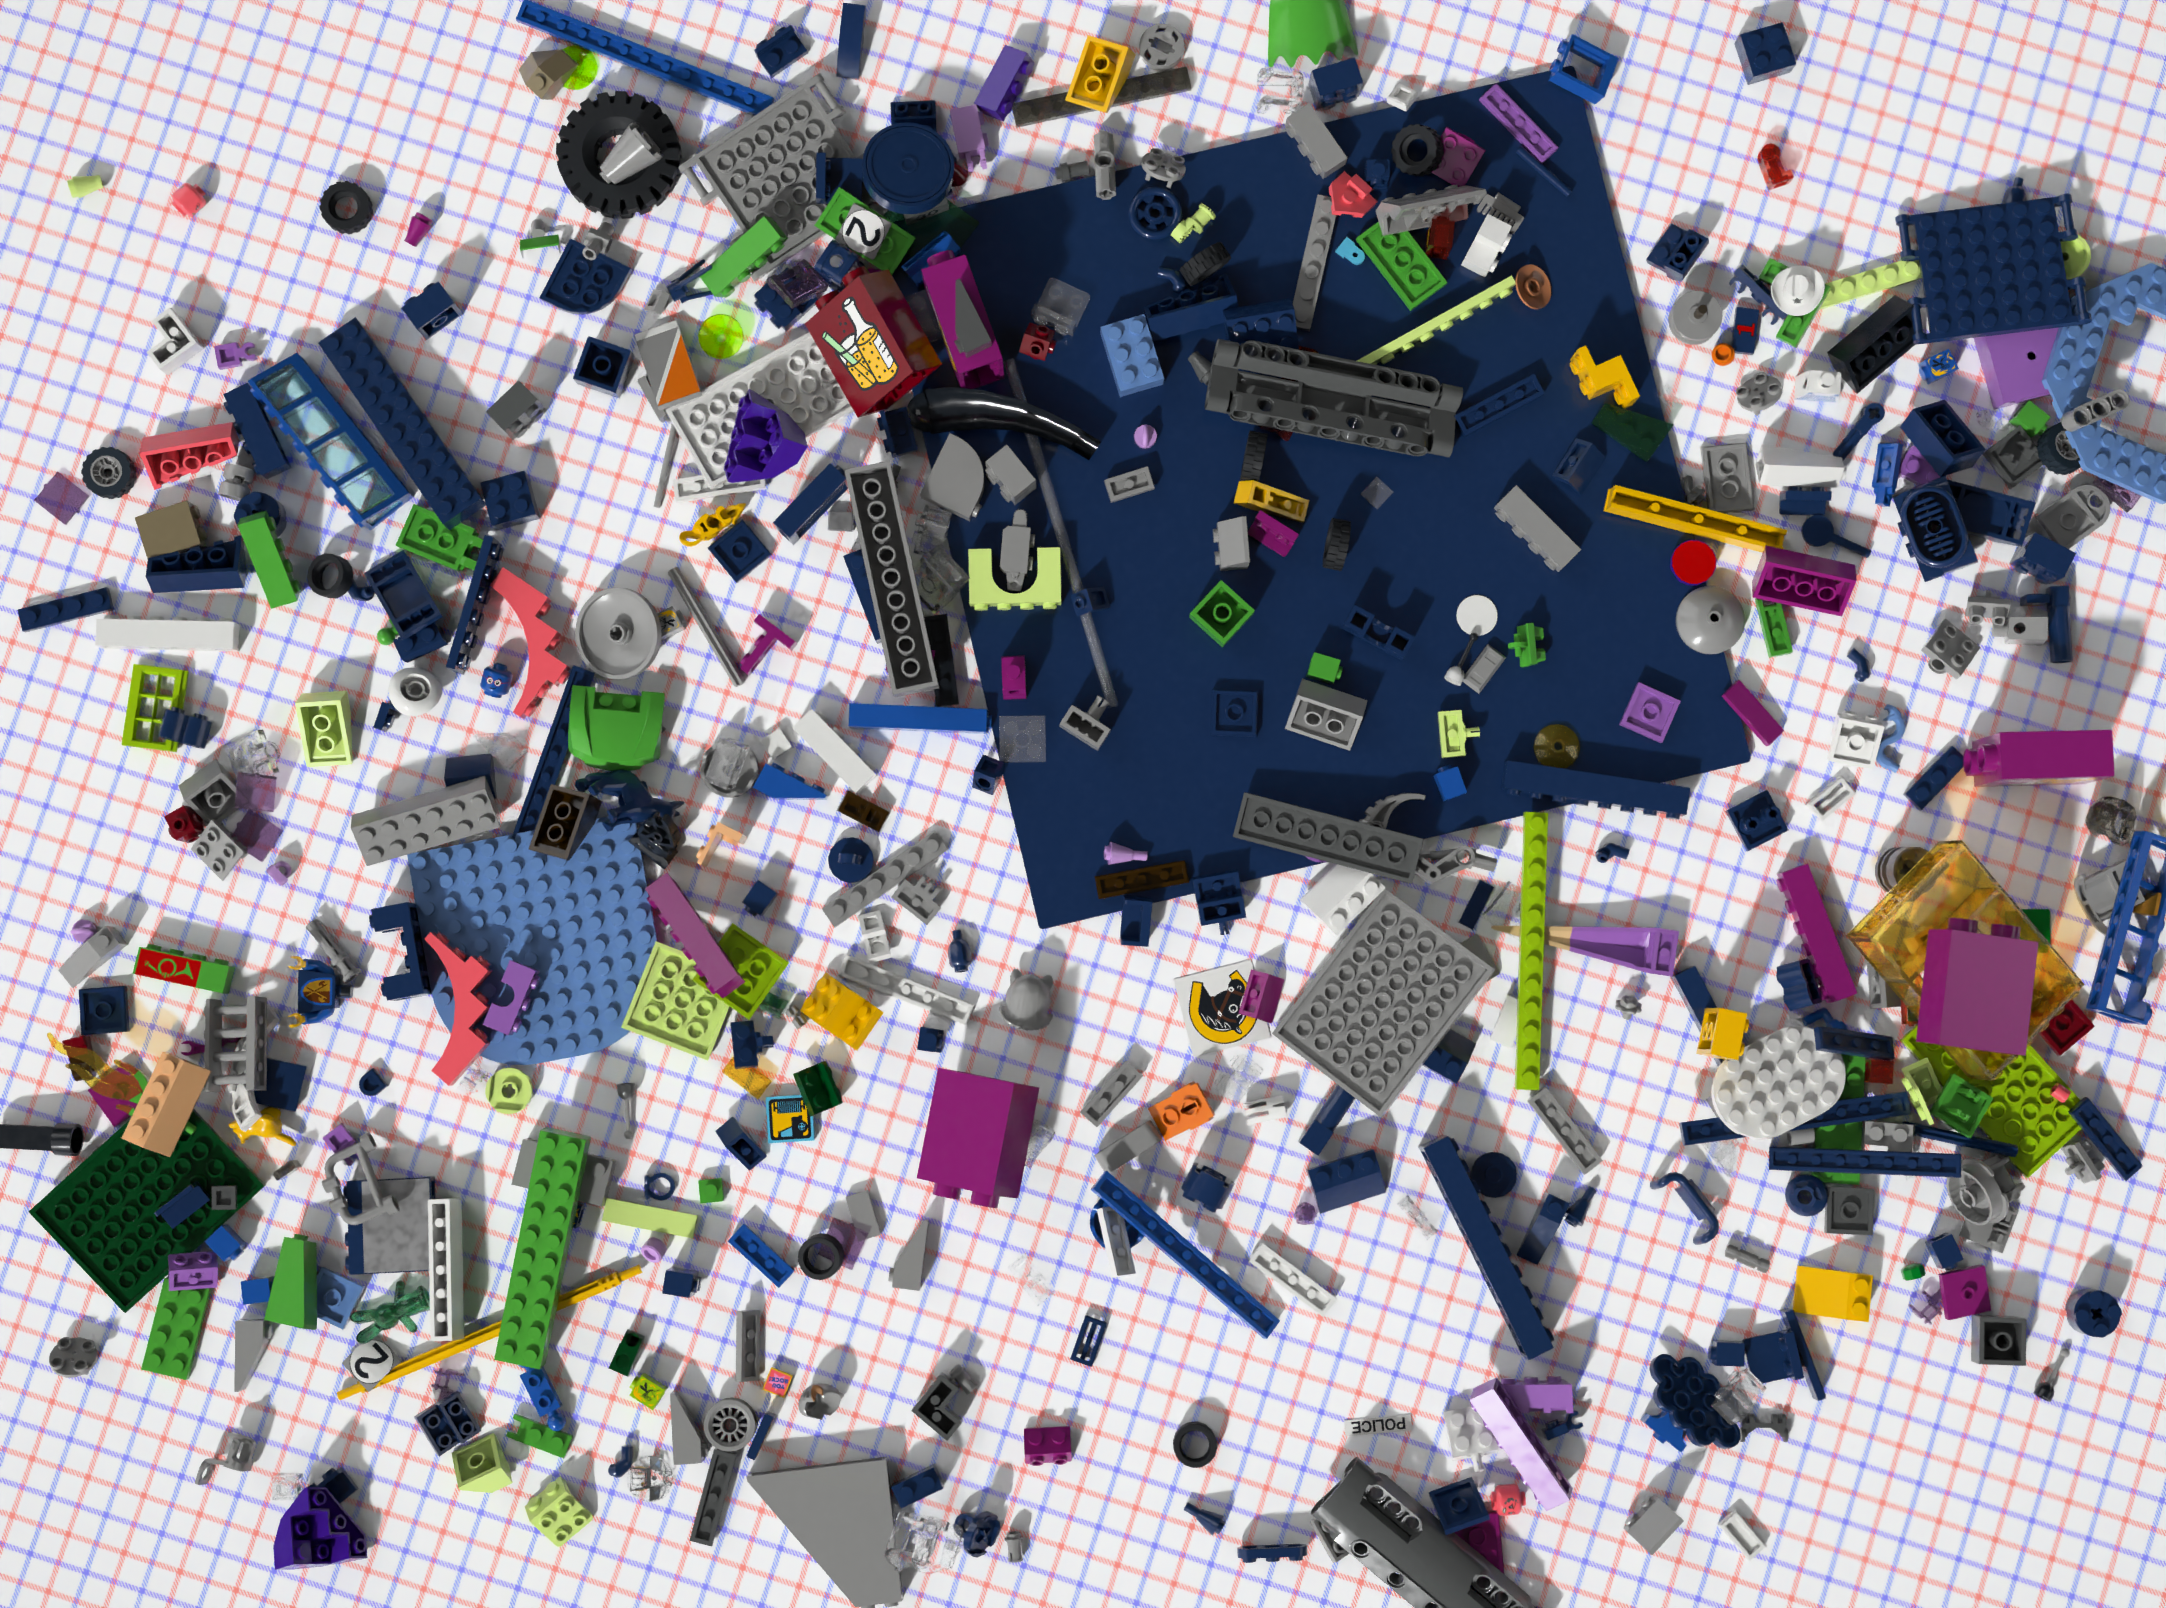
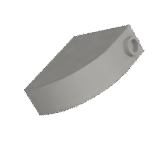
(956, 479)

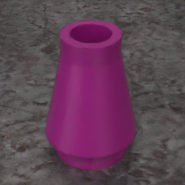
(418, 228)

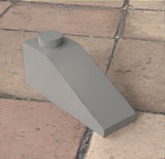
(92, 955)
(909, 1266)
(250, 1343)
(686, 1436)

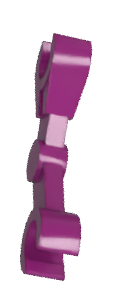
(200, 1048)

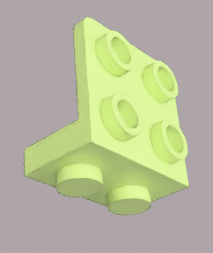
(1922, 1086)
(557, 1513)

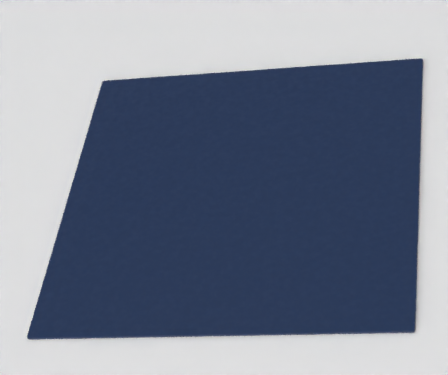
(1410, 563)

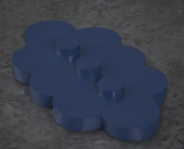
(1688, 1398)

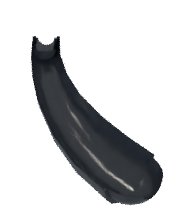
(969, 409)

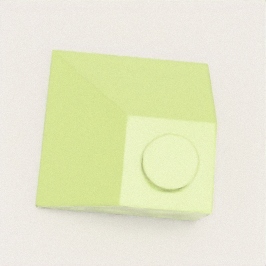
(481, 1466)

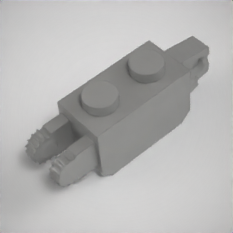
(1015, 551)

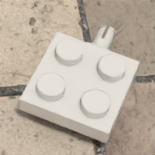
(1469, 1436)

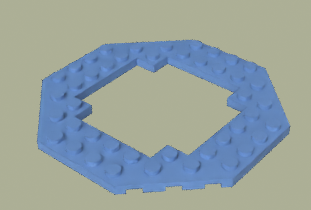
(2072, 369)

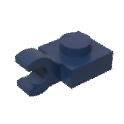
(1557, 1428)

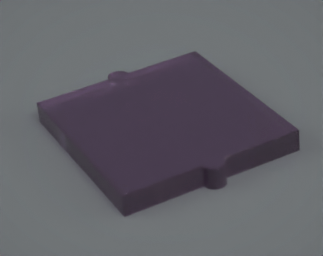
(61, 498)
(255, 792)
(257, 834)
(851, 1239)

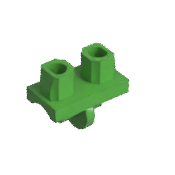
(1525, 644)

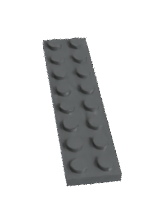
(1328, 837)

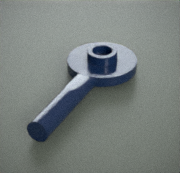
(1820, 531)

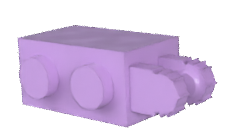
(968, 135)

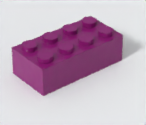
(1804, 581)

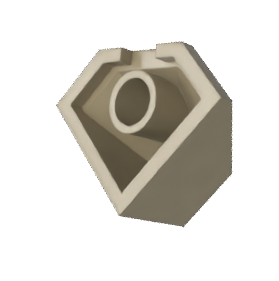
(547, 72)

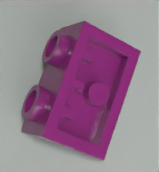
(1272, 534)

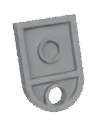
(2073, 515)

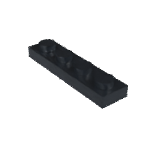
(940, 641)

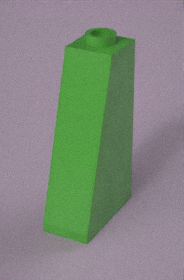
(295, 1285)

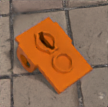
(1182, 1111)

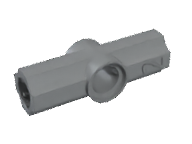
(1104, 156)

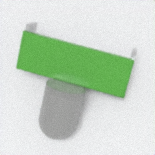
(539, 239)

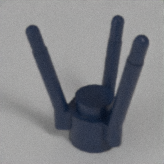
(679, 288)

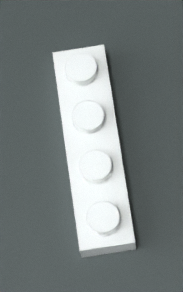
(696, 488)
(1292, 1279)

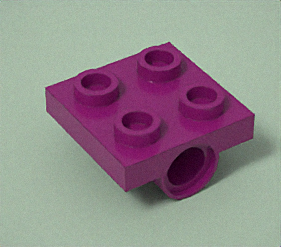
(1459, 158)

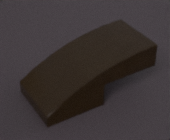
(862, 811)

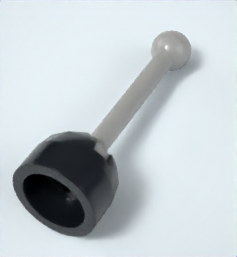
(2045, 1389)

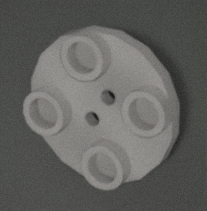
(1163, 166)
(1759, 393)
(64, 1353)

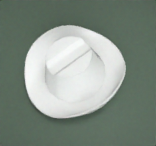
(1797, 290)
(414, 691)

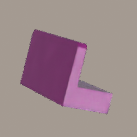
(1261, 996)

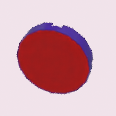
(1693, 562)

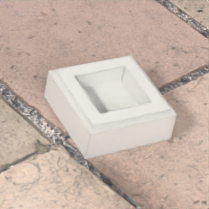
(1402, 97)
(776, 743)

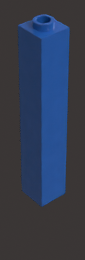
(919, 718)

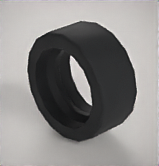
(316, 571)
(808, 1268)
(1196, 1462)

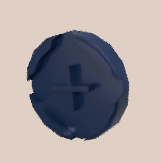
(851, 860)
(980, 1533)

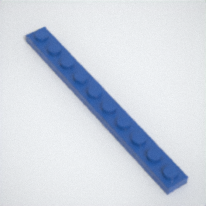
(1185, 1255)

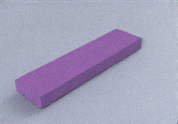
(1518, 123)

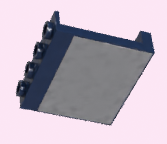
(389, 1241)

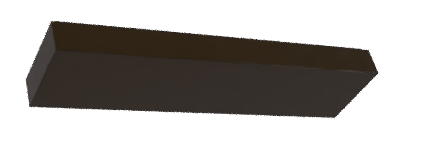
(1141, 879)

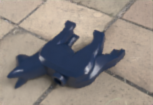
(633, 797)

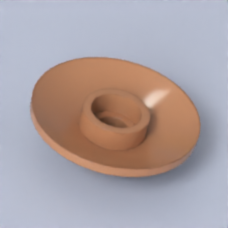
(1533, 286)

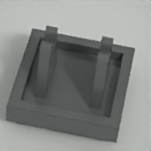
(2014, 457)

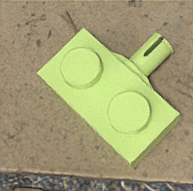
(1454, 733)

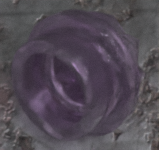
(1305, 1214)

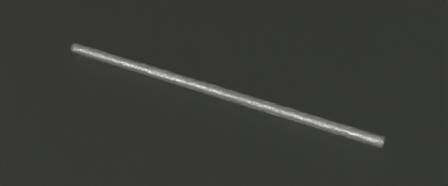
(1063, 541)

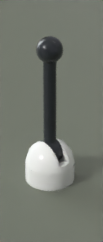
(1455, 674)

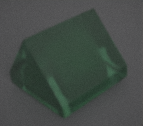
(773, 1005)

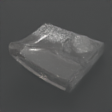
(1505, 908)

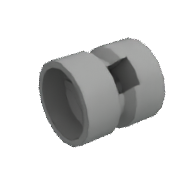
(235, 490)

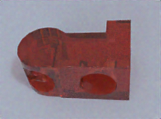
(1772, 168)

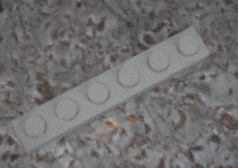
(1313, 262)
(884, 879)

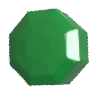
(1912, 1271)

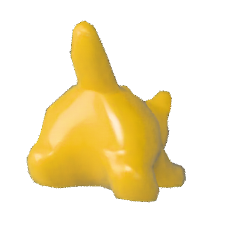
(266, 1126)

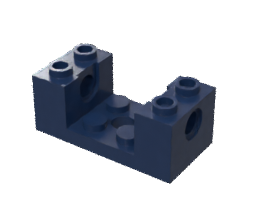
(405, 918)

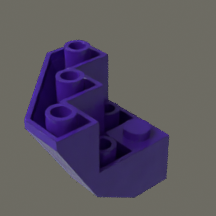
(762, 441)
(317, 1533)

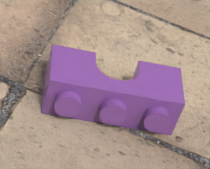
(522, 980)

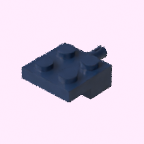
(1219, 899)

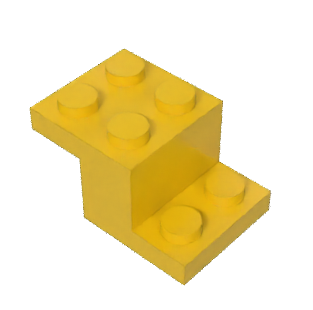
(1604, 377)
(841, 1011)

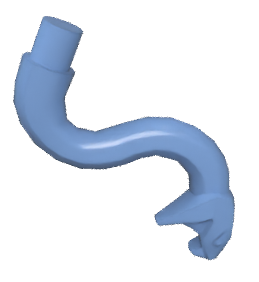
(1893, 715)

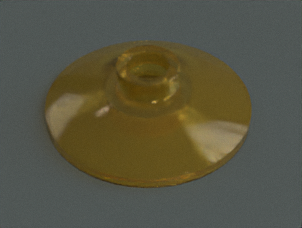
(1545, 750)

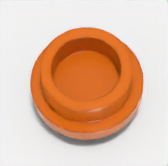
(1723, 354)

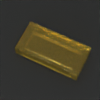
(748, 1078)

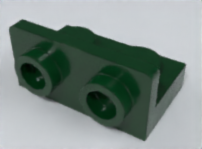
(818, 1088)

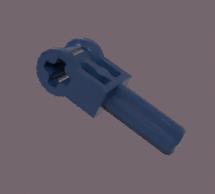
(1859, 429)

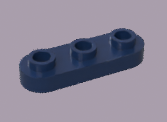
(1272, 1552)

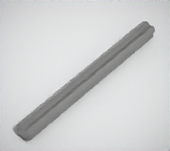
(706, 627)

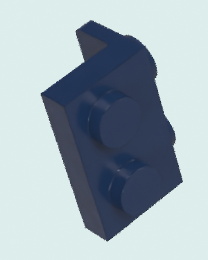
(898, 432)
(1800, 502)
(338, 1484)

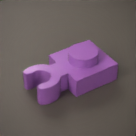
(231, 355)
(339, 1139)

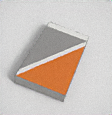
(668, 365)

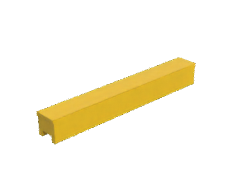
(1692, 519)

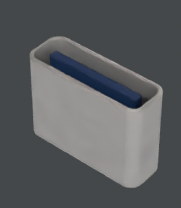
(840, 521)

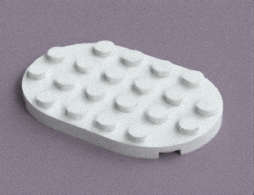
(1777, 1084)

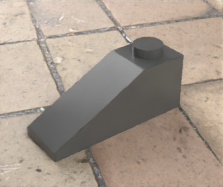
(968, 326)

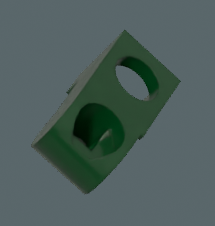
(627, 1353)

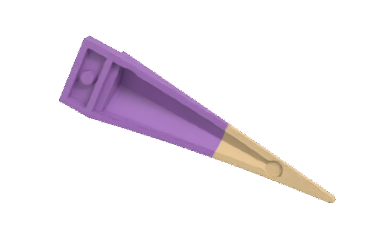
(1636, 948)

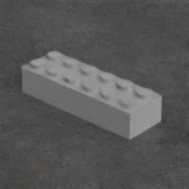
(425, 821)

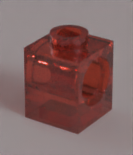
(1879, 1071)

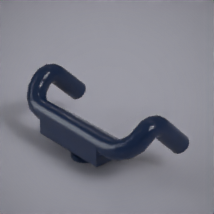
(1694, 1200)

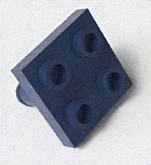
(1757, 820)

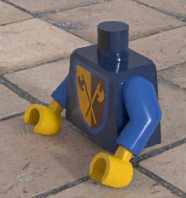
(318, 991)

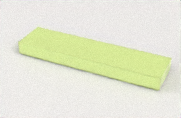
(650, 1218)

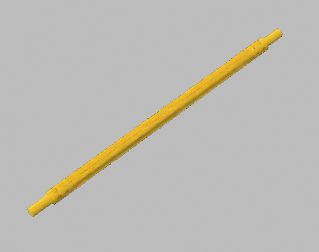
(490, 1332)

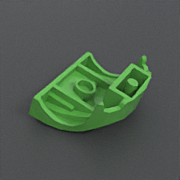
(615, 728)

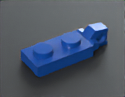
(1886, 472)

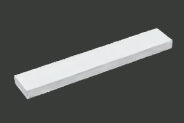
(906, 989)

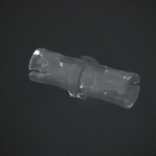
(1417, 1217)

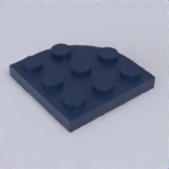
(584, 284)

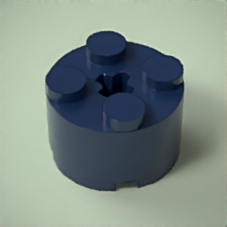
(259, 502)
(1207, 1187)
(2105, 1308)

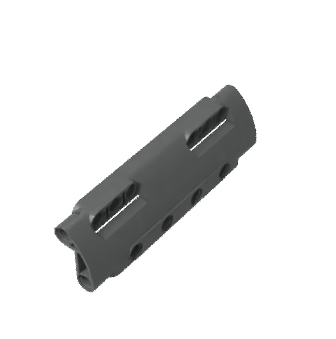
(1333, 397)
(1428, 1563)

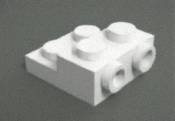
(1855, 740)

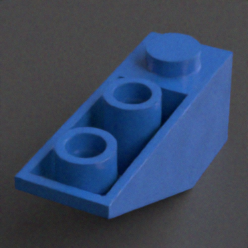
(781, 786)

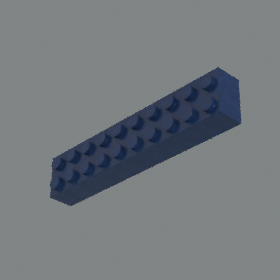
(402, 423)
(1486, 1247)

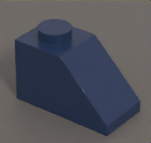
(740, 1143)

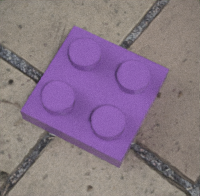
(1649, 712)

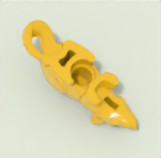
(709, 526)

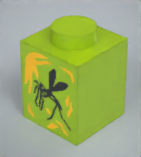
(647, 1390)

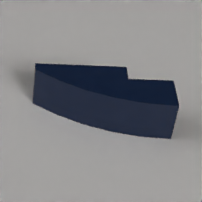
(851, 40)

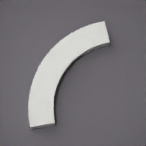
(244, 1102)

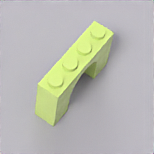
(1044, 591)

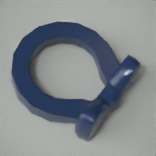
(647, 1180)

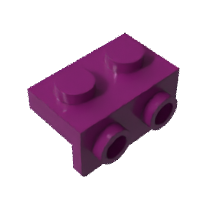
(1047, 1445)

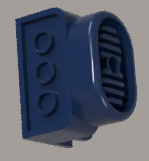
(1940, 551)

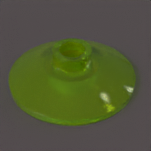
(585, 71)
(720, 325)

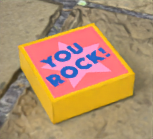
(777, 1382)

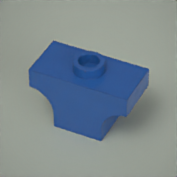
(1665, 1430)

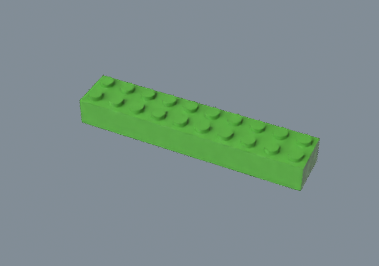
(542, 1248)

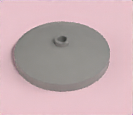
(618, 633)

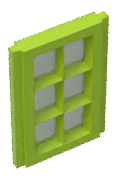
(150, 694)

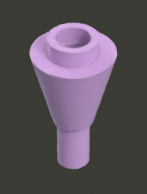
(1117, 854)

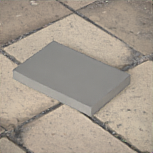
(1727, 478)

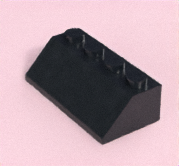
(1874, 344)

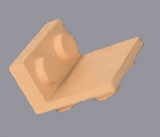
(715, 834)

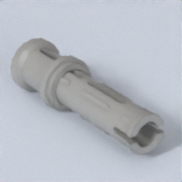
(339, 959)

